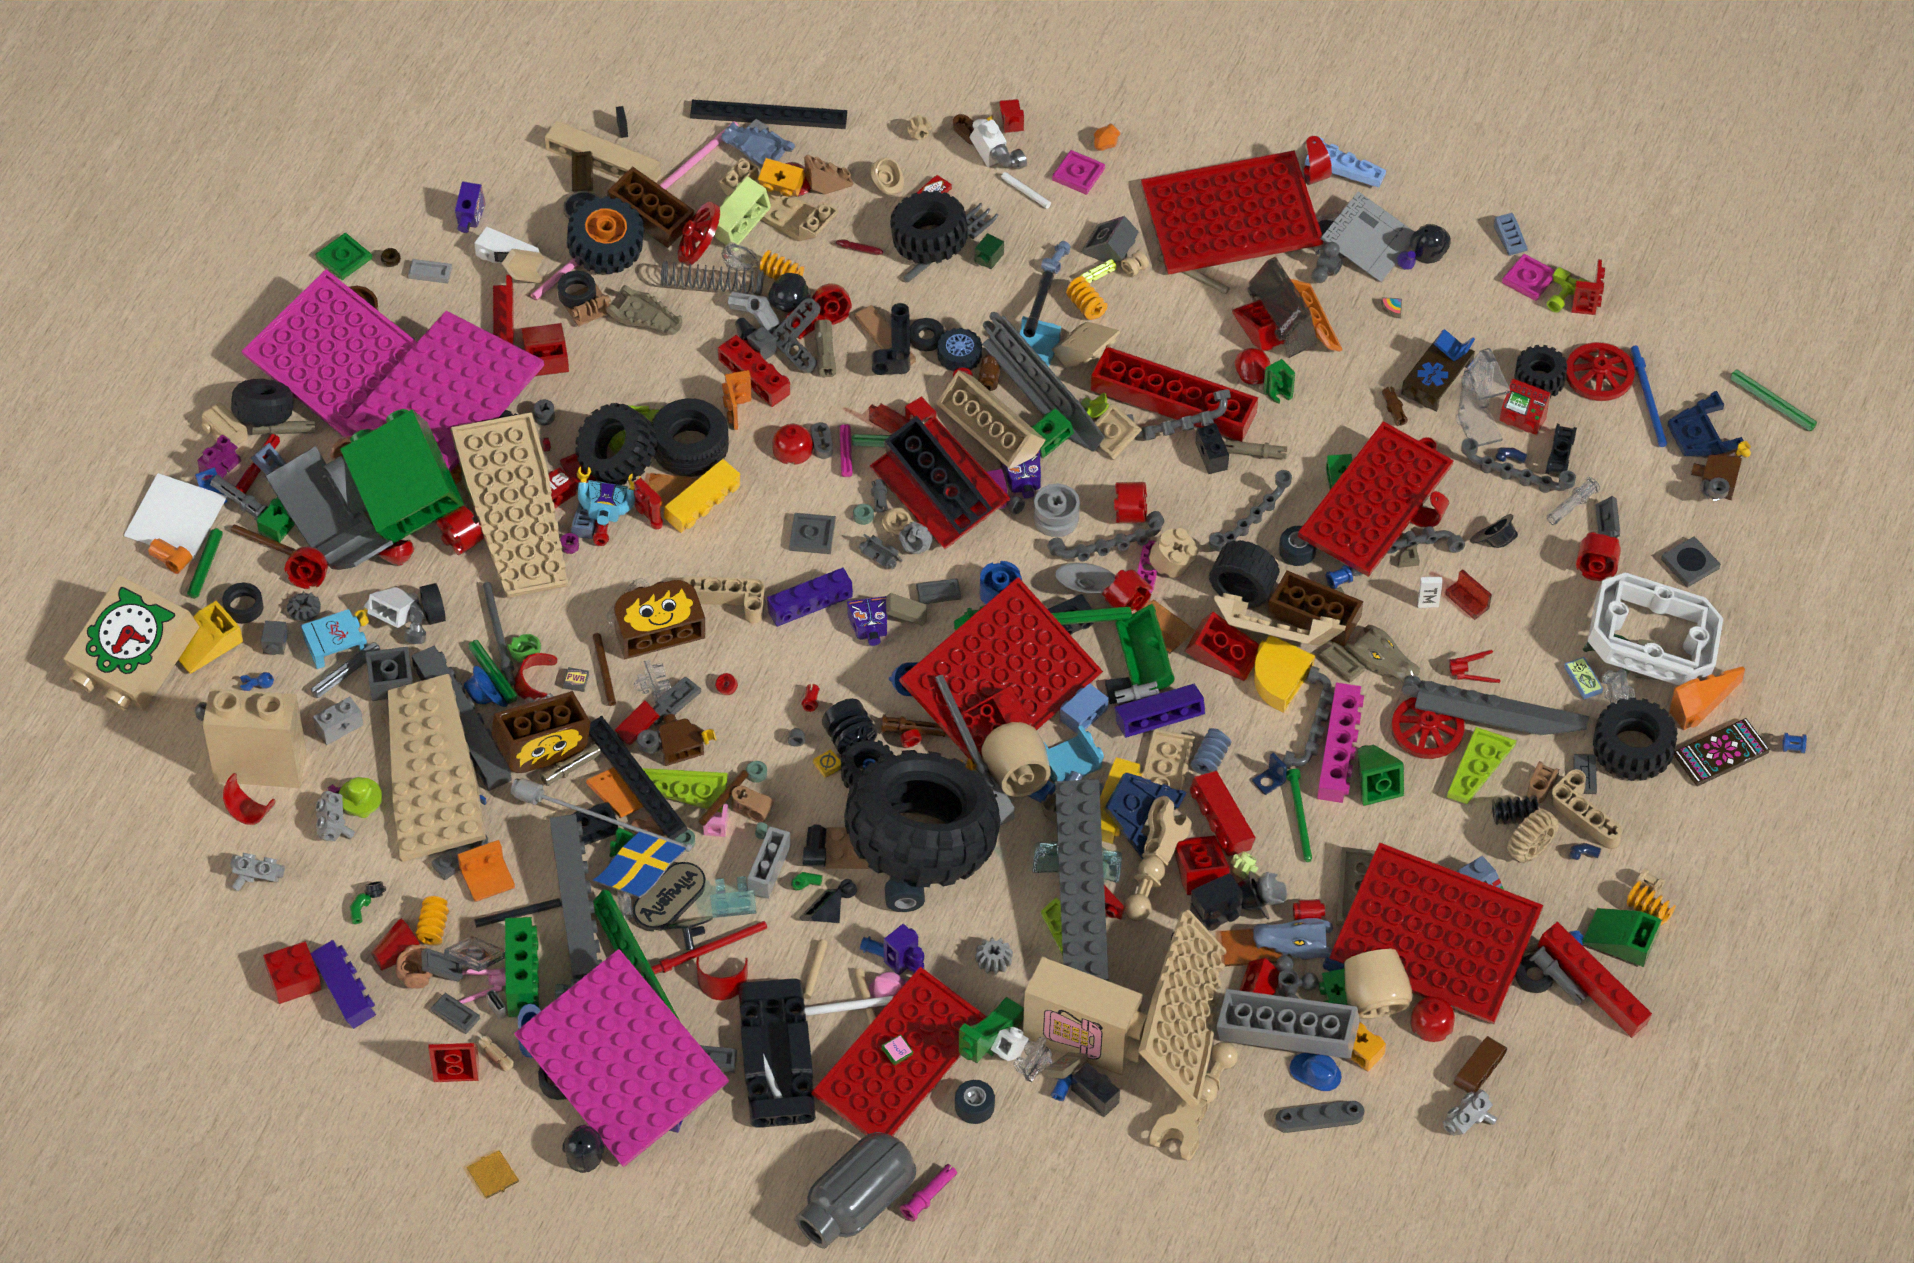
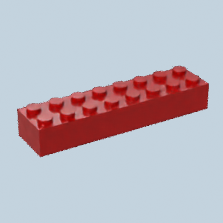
(1170, 392)

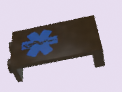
(1433, 376)

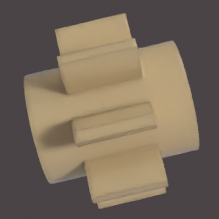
(919, 127)

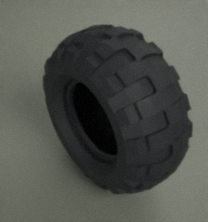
(917, 849)

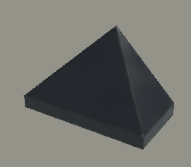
(825, 908)

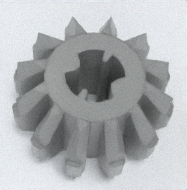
(994, 955)

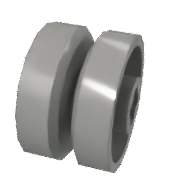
(1056, 510)

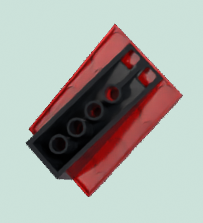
(938, 480)

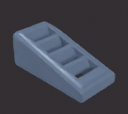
(1509, 222)
(272, 455)
(581, 530)

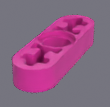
(1144, 559)

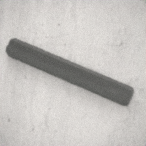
(343, 671)

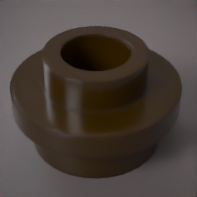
(390, 257)

